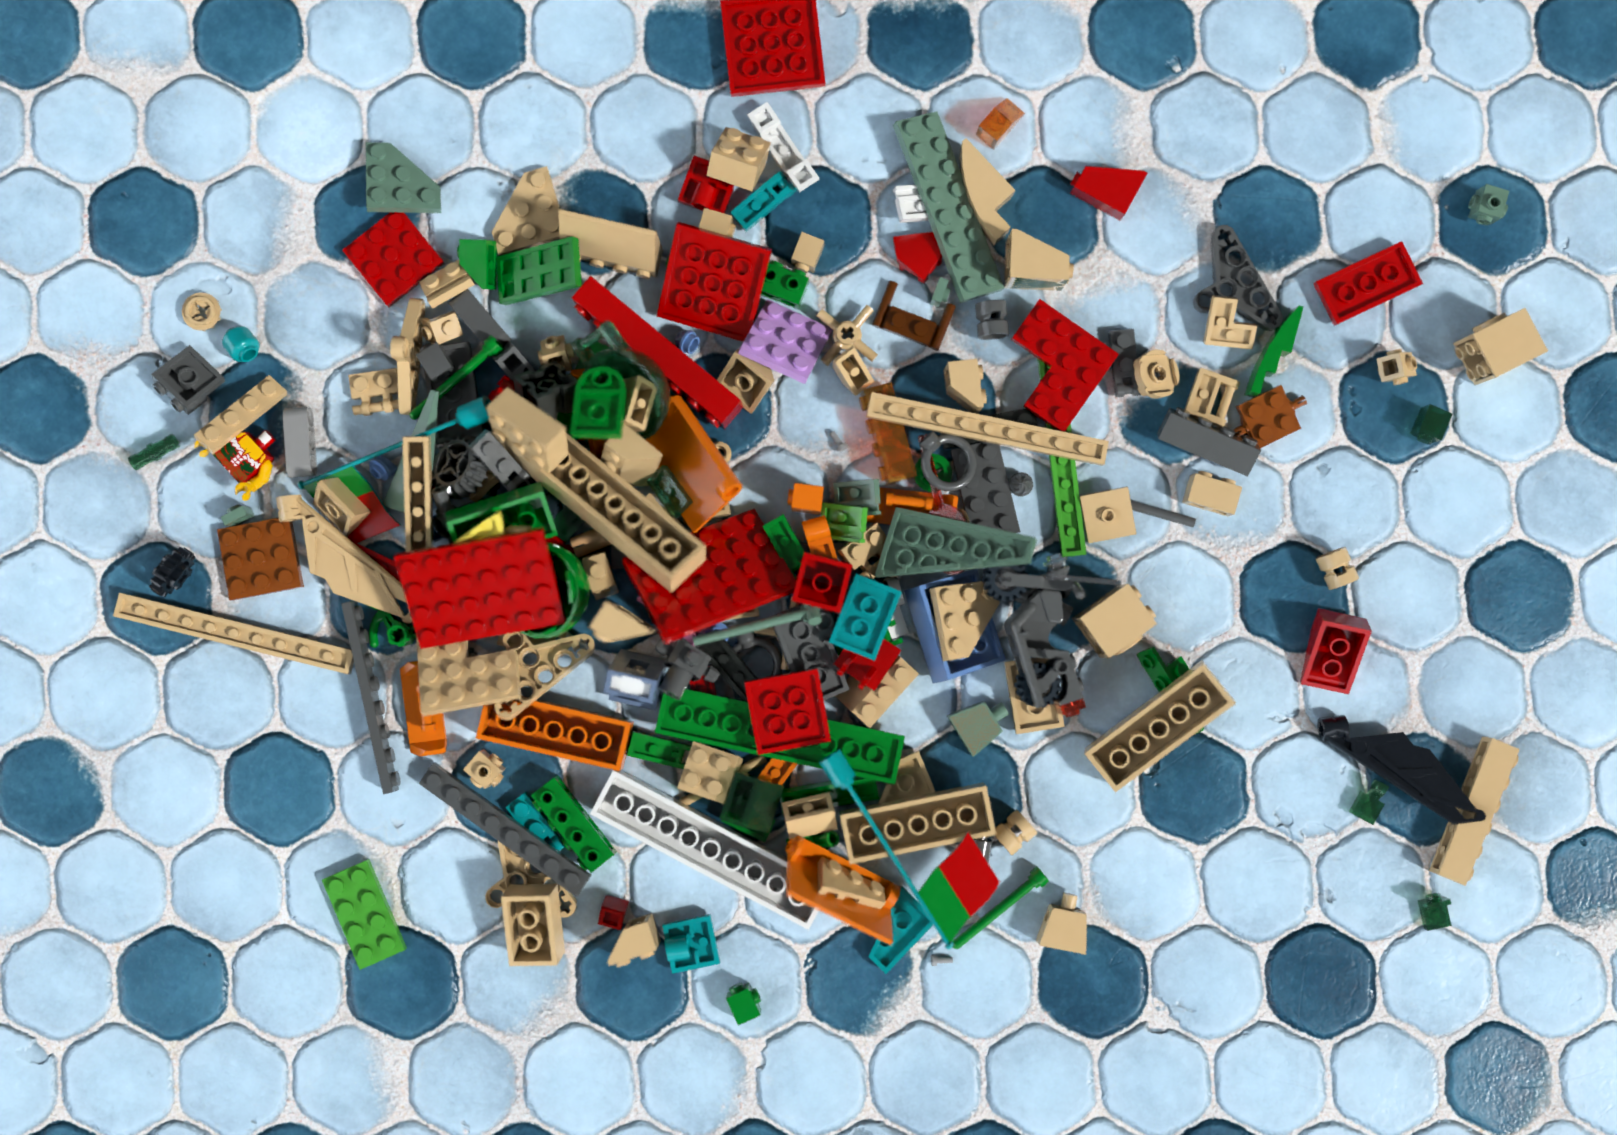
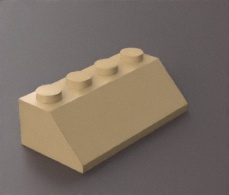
(619, 624)

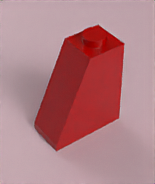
(1108, 188)

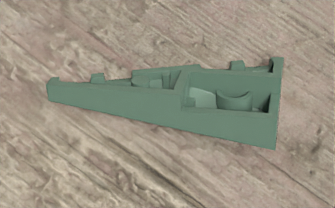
(427, 420)

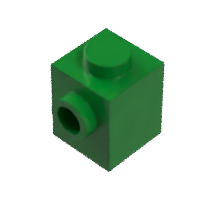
(744, 1002)

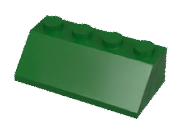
(518, 508)

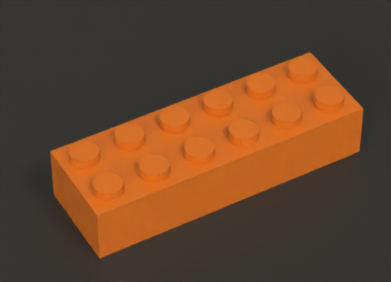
(560, 732)

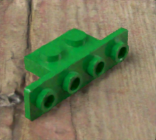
(1159, 673)

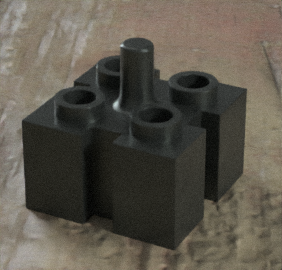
(547, 388)

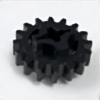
(172, 571)

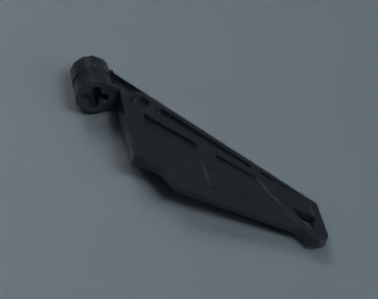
(1403, 765)

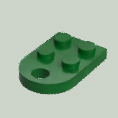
(599, 407)

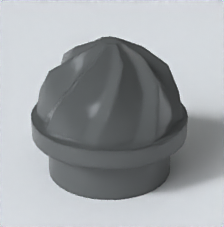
(1021, 484)

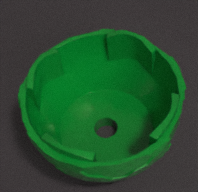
(577, 592)

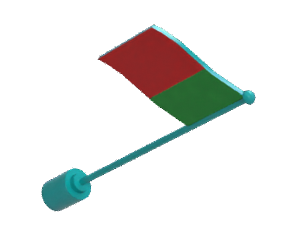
(380, 519)
(954, 887)

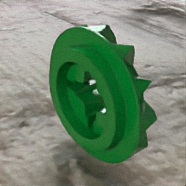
(940, 463)

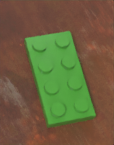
(364, 914)

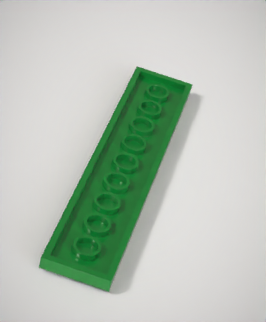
(729, 725)

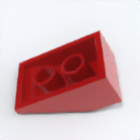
(1335, 650)

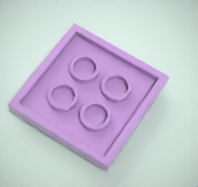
(785, 341)

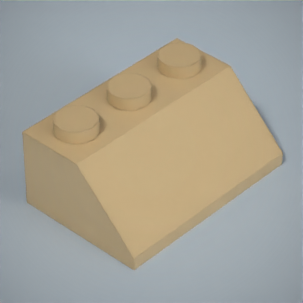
(631, 457)
(871, 704)

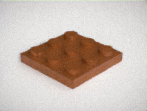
(260, 558)

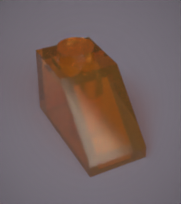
(999, 123)

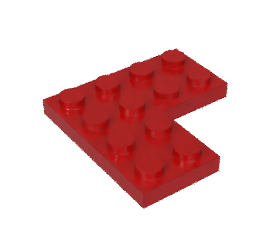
(1074, 360)

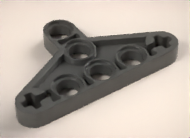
(1229, 273)

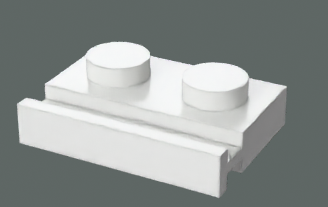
(909, 204)

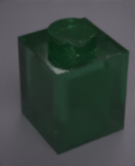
(1430, 424)

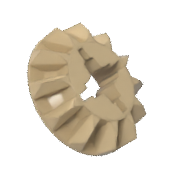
(191, 310)

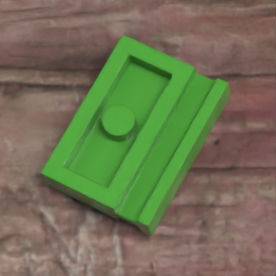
(845, 521)

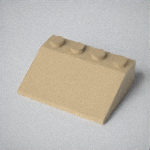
(613, 244)

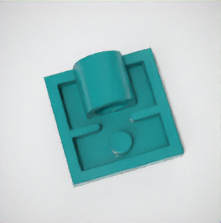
(691, 943)

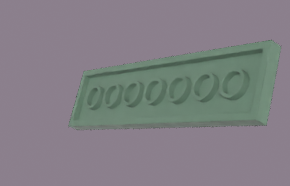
(948, 207)

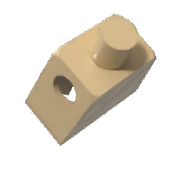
(599, 574)
(1064, 926)

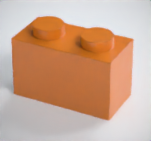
(805, 498)

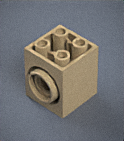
(1499, 346)
(1115, 621)

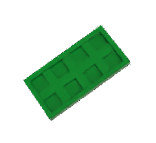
(539, 271)

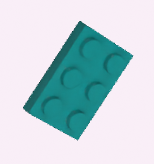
(865, 617)

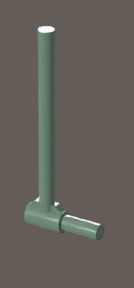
(808, 613)

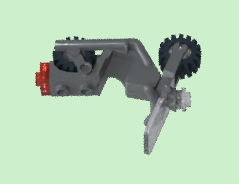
(1030, 629)

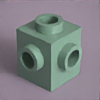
(1488, 204)

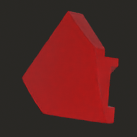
(917, 254)

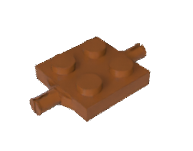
(1269, 416)

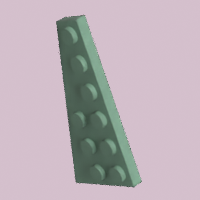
(939, 544)

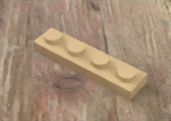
(240, 414)

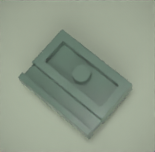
(859, 493)

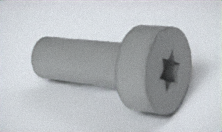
(841, 446)
(934, 960)

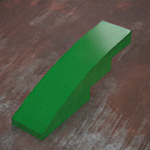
(1278, 345)

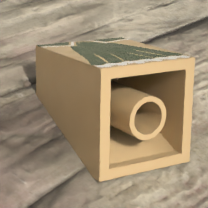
(1034, 264)

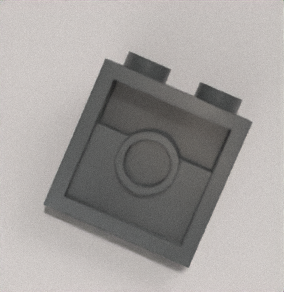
(187, 380)

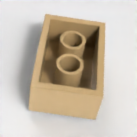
(528, 430)
(533, 924)

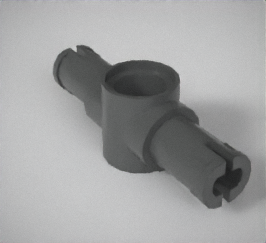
(443, 505)

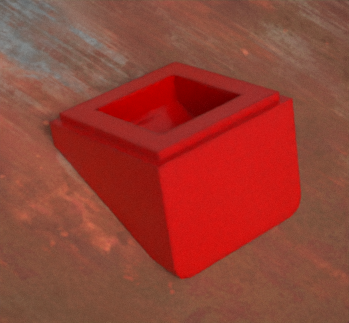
(613, 912)

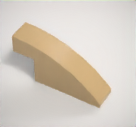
(985, 191)

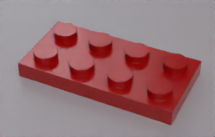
(1368, 283)

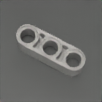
(299, 442)

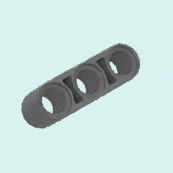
(477, 317)

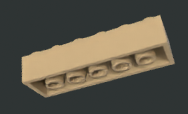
(1159, 726)
(918, 822)

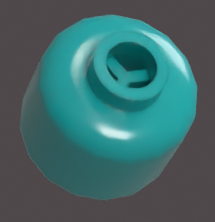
(241, 344)

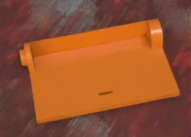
(695, 464)
(803, 886)

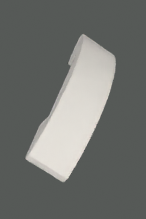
(782, 147)

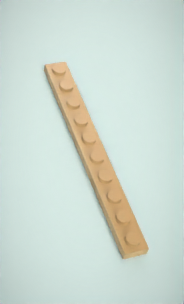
(987, 429)
(234, 633)

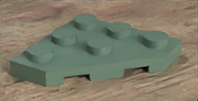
(397, 183)

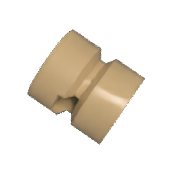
(1333, 560)
(1008, 838)

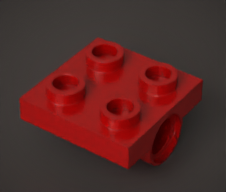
(704, 191)

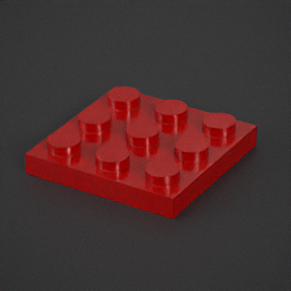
(393, 257)
(787, 711)

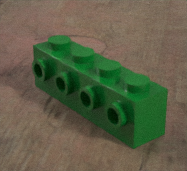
(785, 285)
(573, 824)

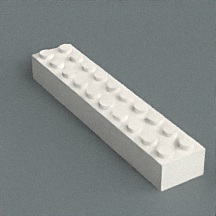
(700, 844)

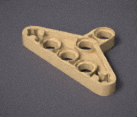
(404, 351)
(547, 660)
(515, 865)

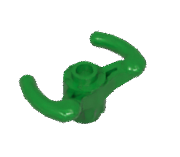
(398, 633)

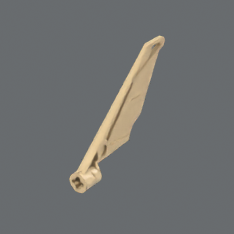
(342, 562)

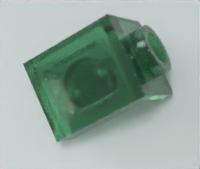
(1434, 911)

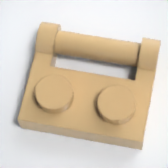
(1205, 392)

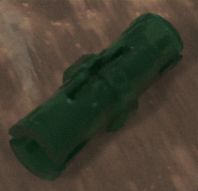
(154, 452)

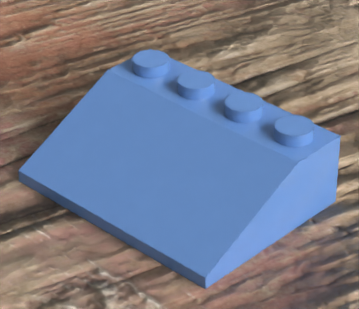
(986, 651)

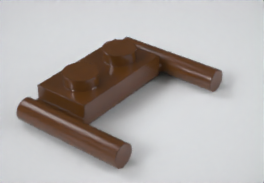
(910, 325)

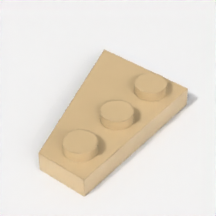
(844, 882)

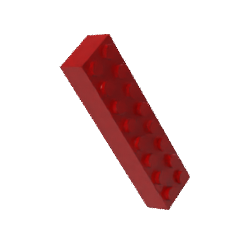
(682, 373)

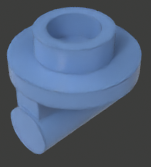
(382, 467)

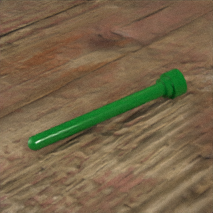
(490, 348)
(1035, 879)

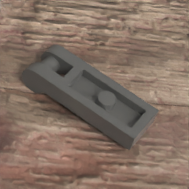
(1122, 368)
(498, 461)

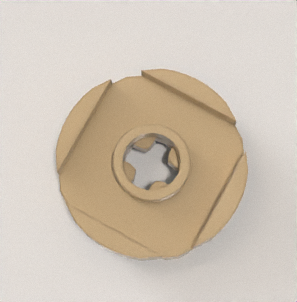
(1145, 378)

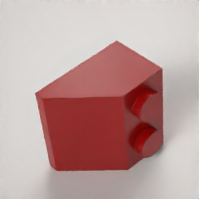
(822, 582)

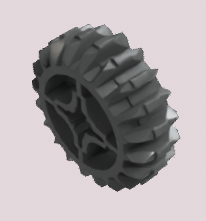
(458, 468)

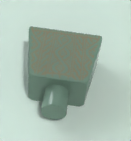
(978, 725)

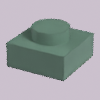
(941, 292)
(237, 515)

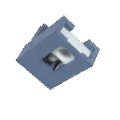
(635, 679)

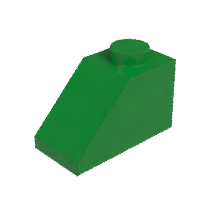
(479, 261)

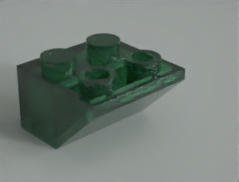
(752, 802)

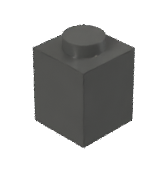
(435, 362)

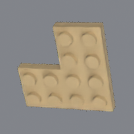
(456, 682)

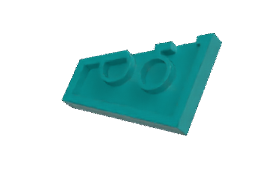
(908, 926)

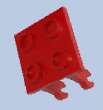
(866, 670)

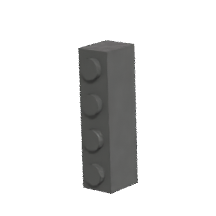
(1208, 441)

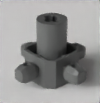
(684, 664)

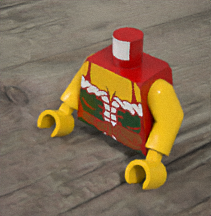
(246, 460)

